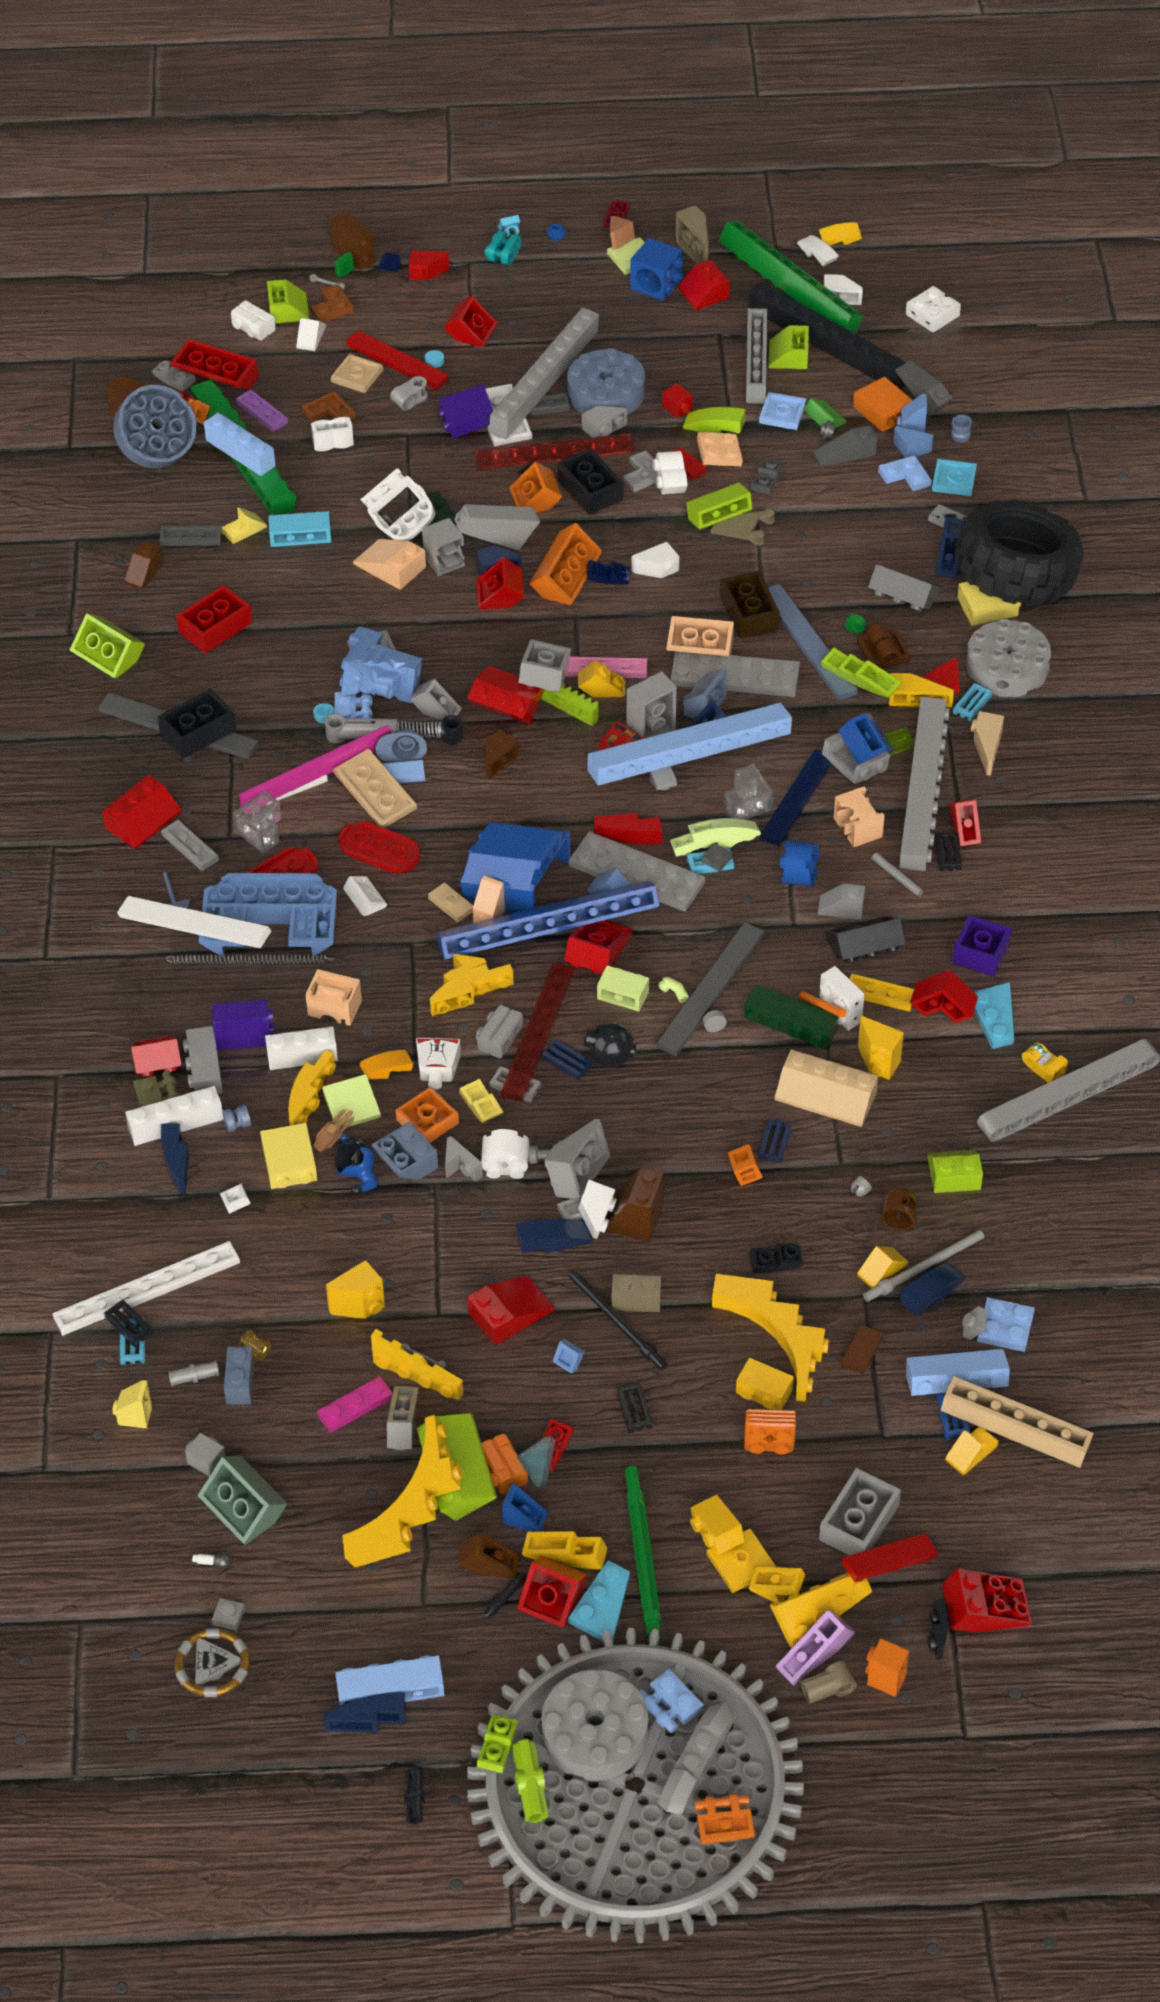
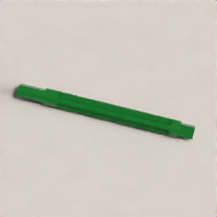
(643, 1551)

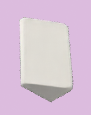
(364, 895)

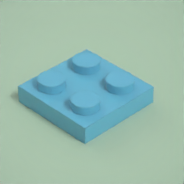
(954, 477)

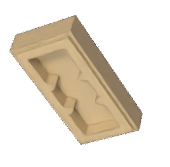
(451, 902)

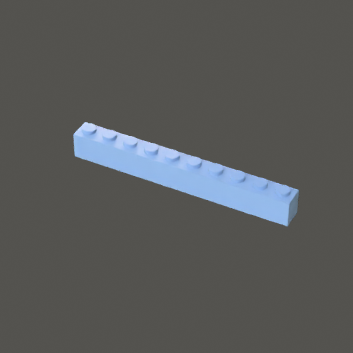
(689, 743)

